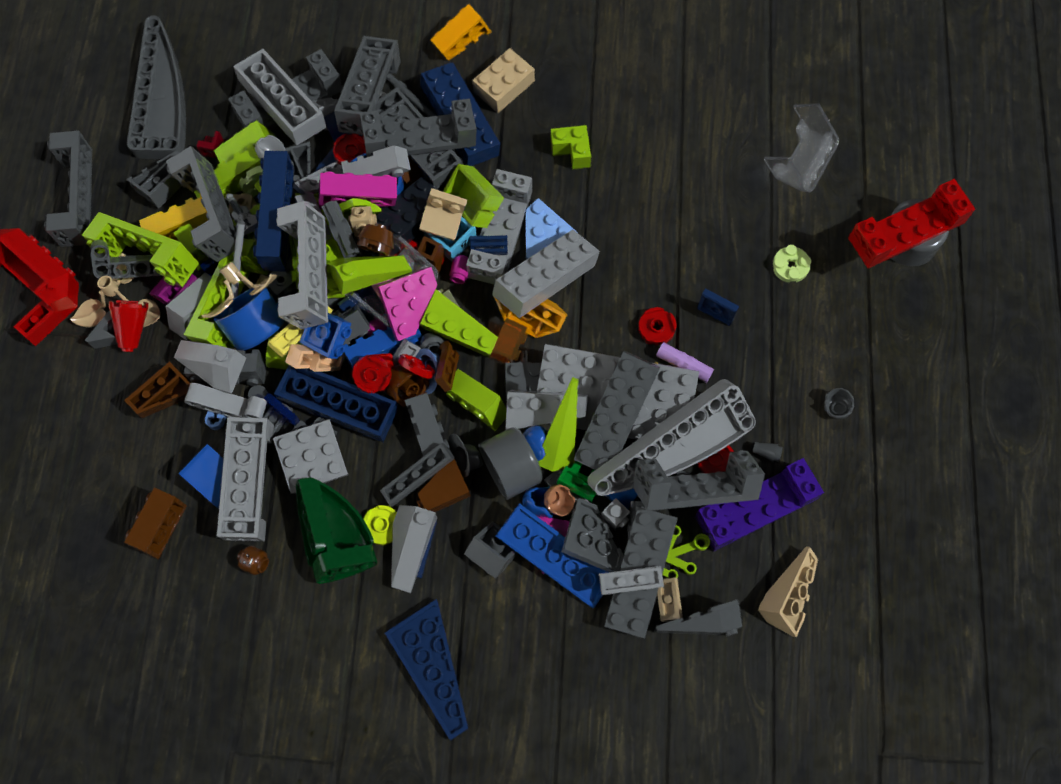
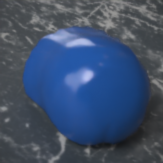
(535, 436)
(534, 496)

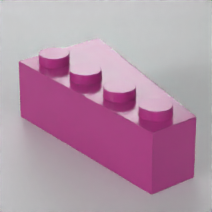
(342, 187)

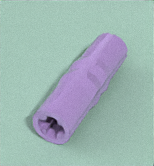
(683, 360)

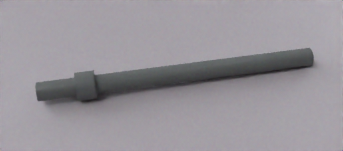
(402, 87)

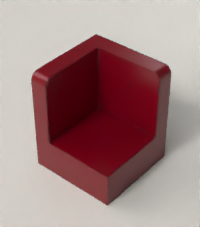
(207, 147)

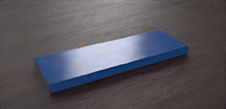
(543, 548)

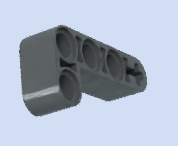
(112, 262)

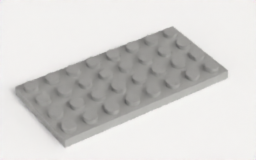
(669, 392)

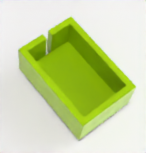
(480, 195)

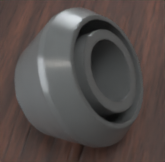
(432, 342)

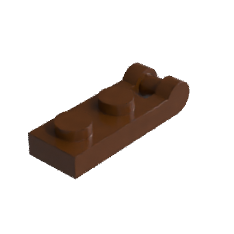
(446, 366)

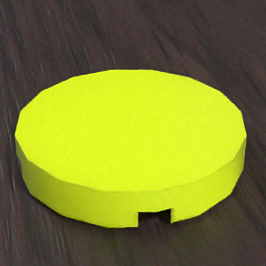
(380, 523)

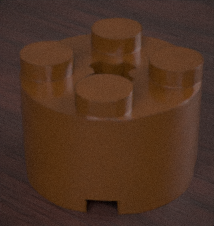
(405, 385)

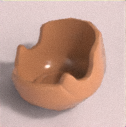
(559, 500)

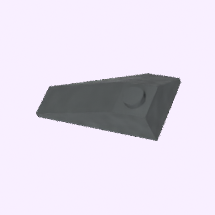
(716, 621)

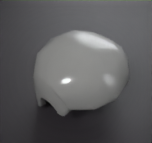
(268, 143)

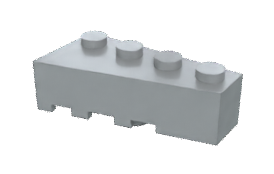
(537, 407)

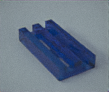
(282, 409)

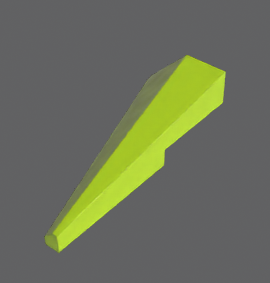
(560, 439)

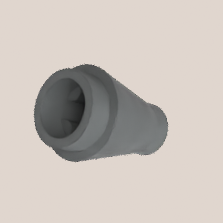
(768, 451)

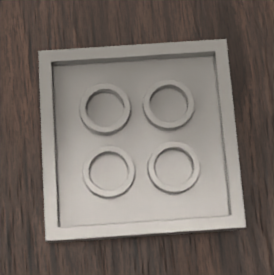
(310, 454)

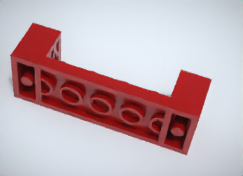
(912, 226)

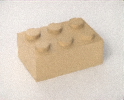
(503, 80)

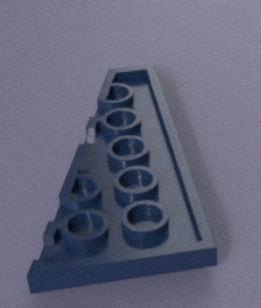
(427, 657)

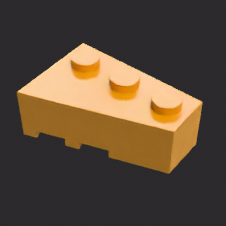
(459, 32)

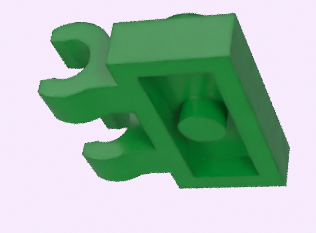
(576, 481)

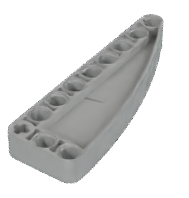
(702, 432)

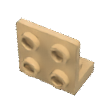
(442, 214)

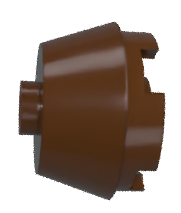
(376, 239)

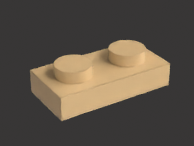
(669, 600)

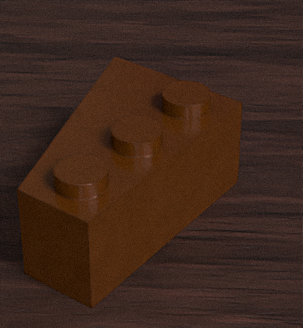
(159, 392)

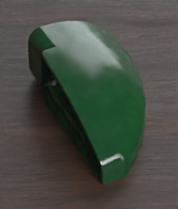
(332, 533)

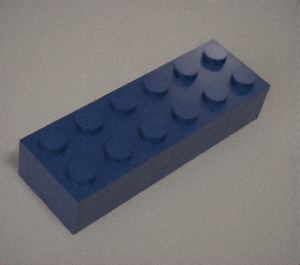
(441, 88)
(275, 193)
(337, 401)

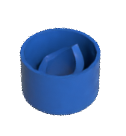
(250, 319)

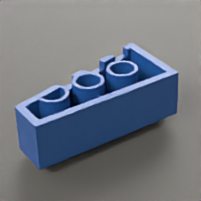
(378, 343)

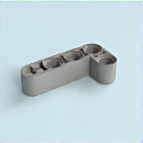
(224, 403)

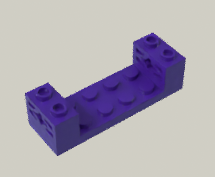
(778, 497)

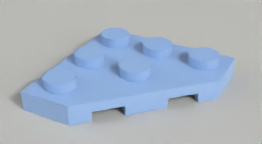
(542, 227)

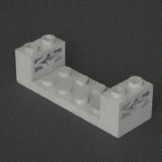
(506, 221)
(311, 304)
(244, 479)

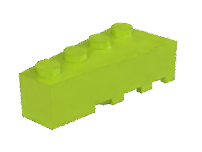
(456, 325)

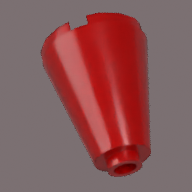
(128, 322)

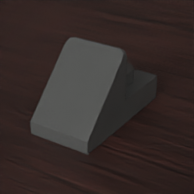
(101, 334)

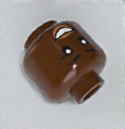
(253, 560)

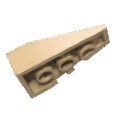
(786, 598)

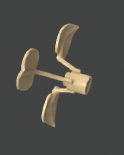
(233, 276)
(92, 311)

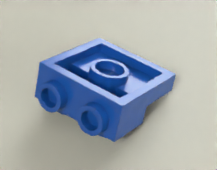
(327, 337)

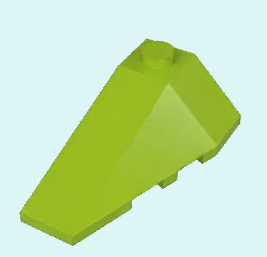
(360, 272)

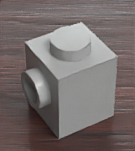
(616, 514)

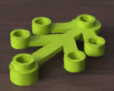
(673, 553)

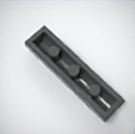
(417, 474)

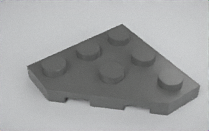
(591, 538)

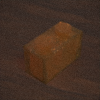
(508, 341)

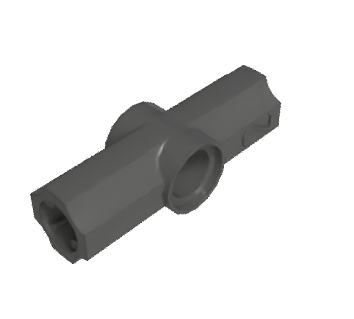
(340, 229)

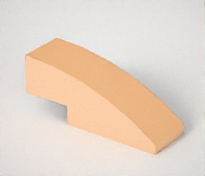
(304, 357)

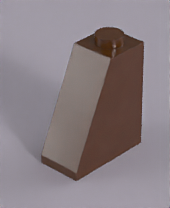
(443, 489)

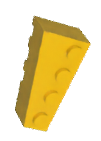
(177, 216)

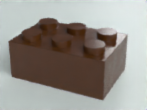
(155, 523)

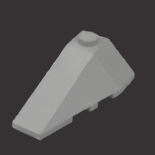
(212, 363)

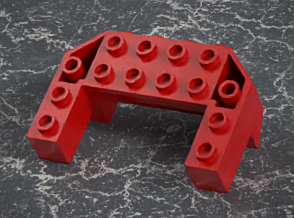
(44, 278)

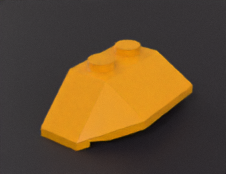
(540, 321)

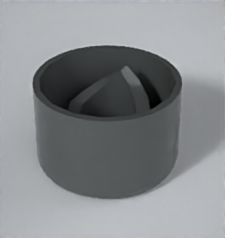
(921, 253)
(511, 462)

